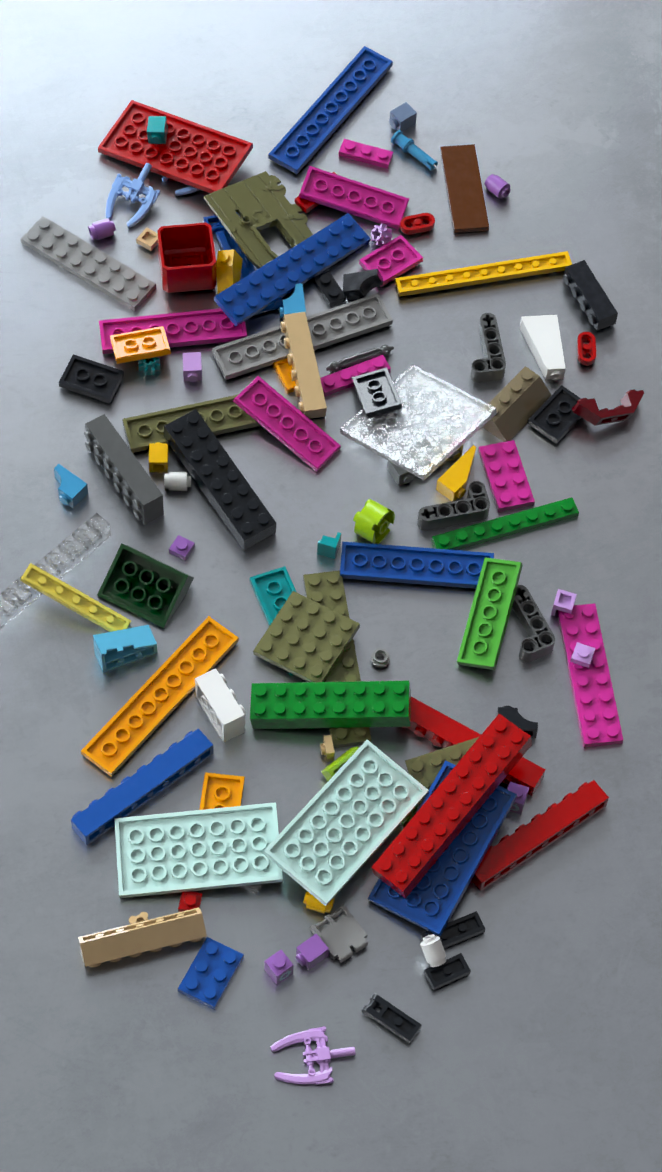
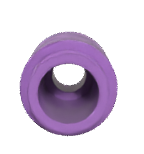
(497, 186)
(102, 229)

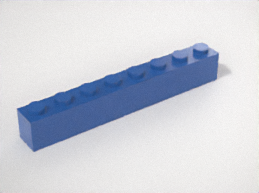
(142, 786)

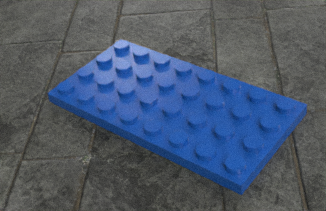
(443, 886)

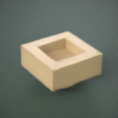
(148, 239)
(327, 748)

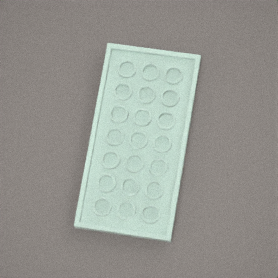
(345, 822)
(196, 850)

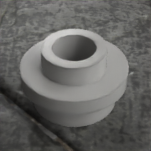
(380, 653)

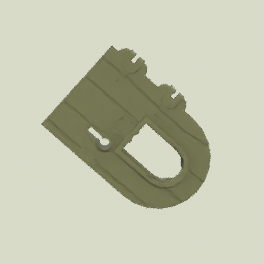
(261, 206)

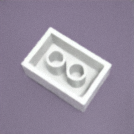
(220, 705)

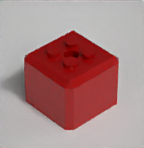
(187, 257)

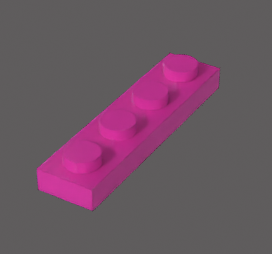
(343, 379)

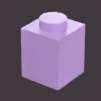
(192, 367)

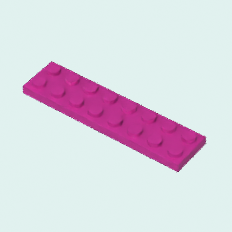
(180, 328)
(591, 685)

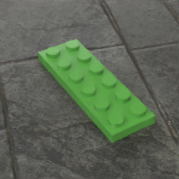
(489, 613)

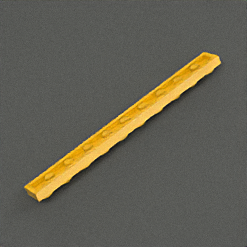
(482, 273)

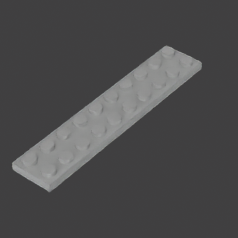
(324, 327)

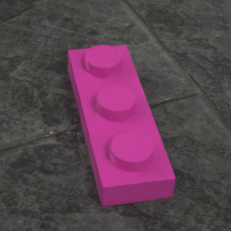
(366, 153)

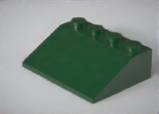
(144, 585)

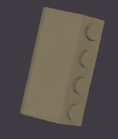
(517, 404)

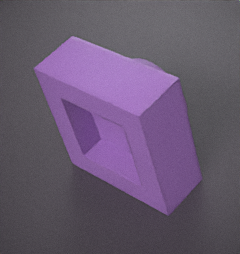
(181, 547)

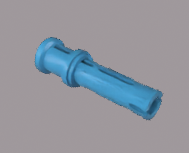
(408, 146)

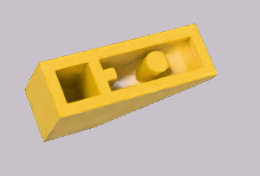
(228, 269)
(455, 479)

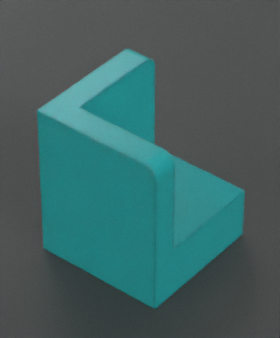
(329, 546)

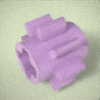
(381, 234)

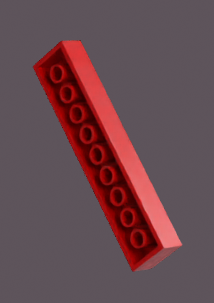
(452, 805)

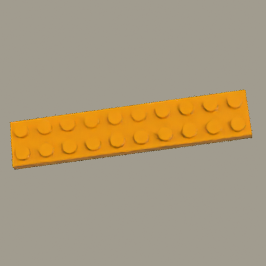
(159, 696)

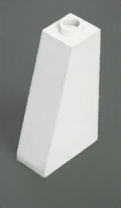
(545, 343)

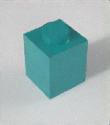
(157, 129)

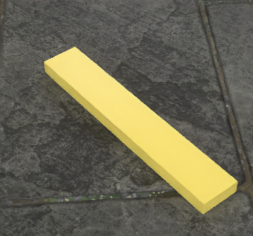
(74, 599)

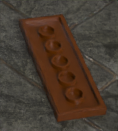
(464, 188)

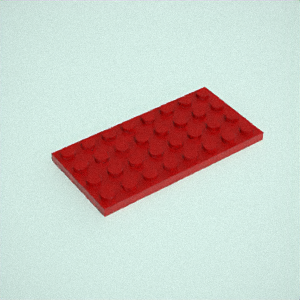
(191, 151)

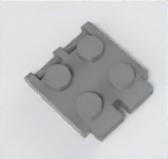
(341, 934)

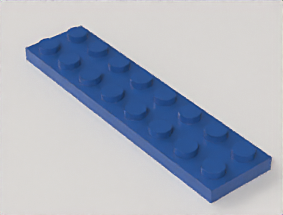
(411, 564)

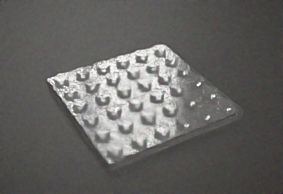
(428, 427)

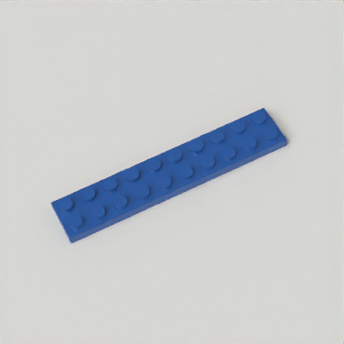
(330, 110)
(291, 268)

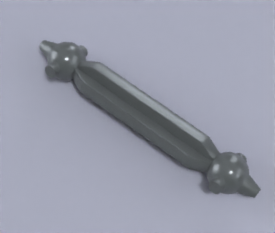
(359, 358)

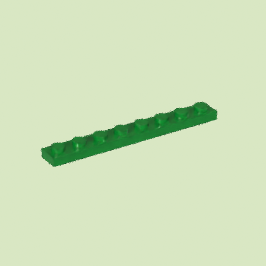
(506, 525)

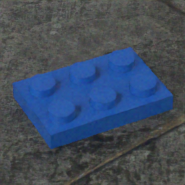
(210, 973)

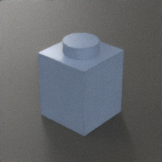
(402, 117)

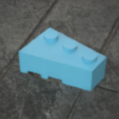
(123, 646)

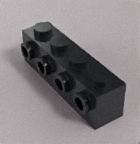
(590, 295)

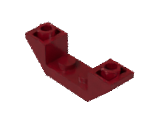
(589, 410)

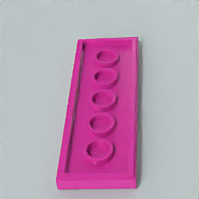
(353, 197)
(287, 423)

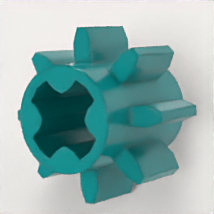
(149, 365)

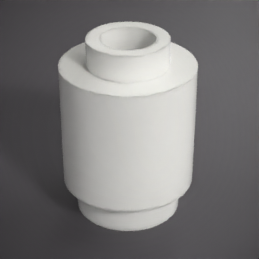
(177, 481)
(433, 950)

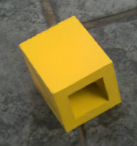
(158, 457)

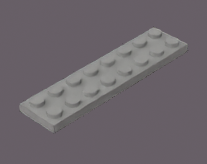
(88, 263)

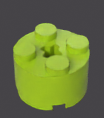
(373, 521)

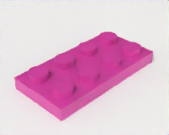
(506, 476)

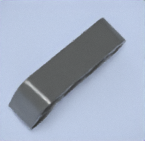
(494, 364)
(431, 516)
(524, 602)

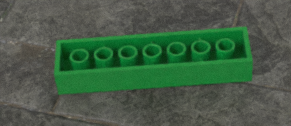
(330, 704)

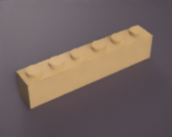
(304, 365)
(142, 937)

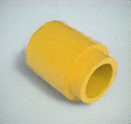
(315, 905)

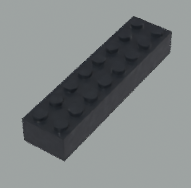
(220, 479)

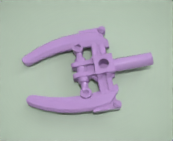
(320, 1055)

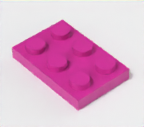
(392, 259)

